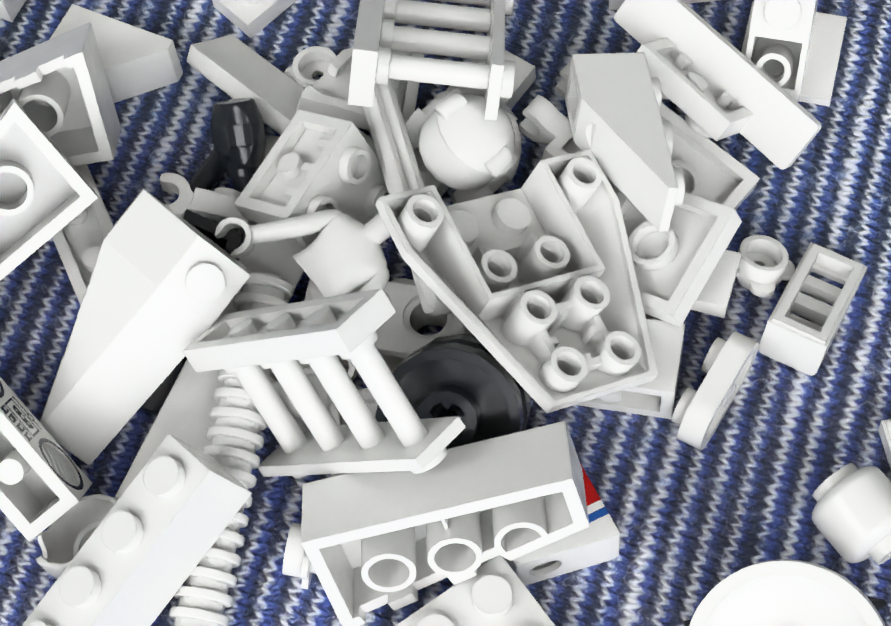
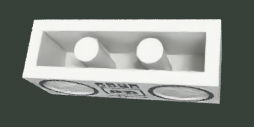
(35, 472)

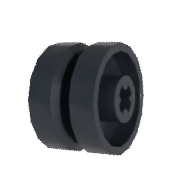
(463, 374)

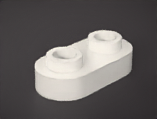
(726, 370)

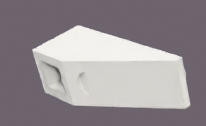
(617, 116)

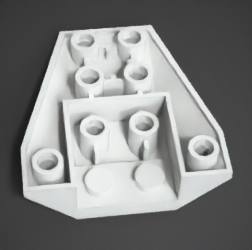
(536, 278)

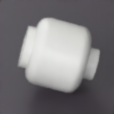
(855, 513)

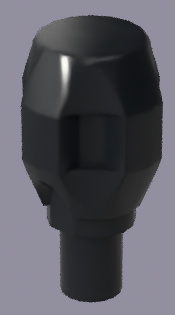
(238, 138)

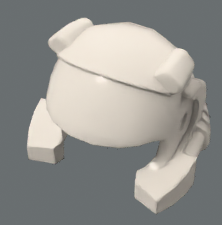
(462, 146)

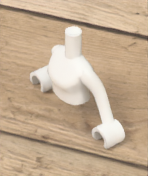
(337, 261)

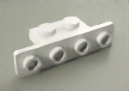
(715, 81)

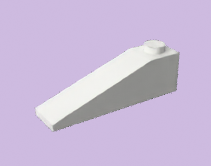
(145, 303)

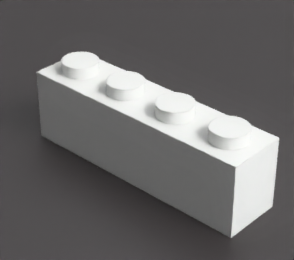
(145, 542)

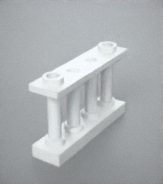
(378, 36)
(315, 335)

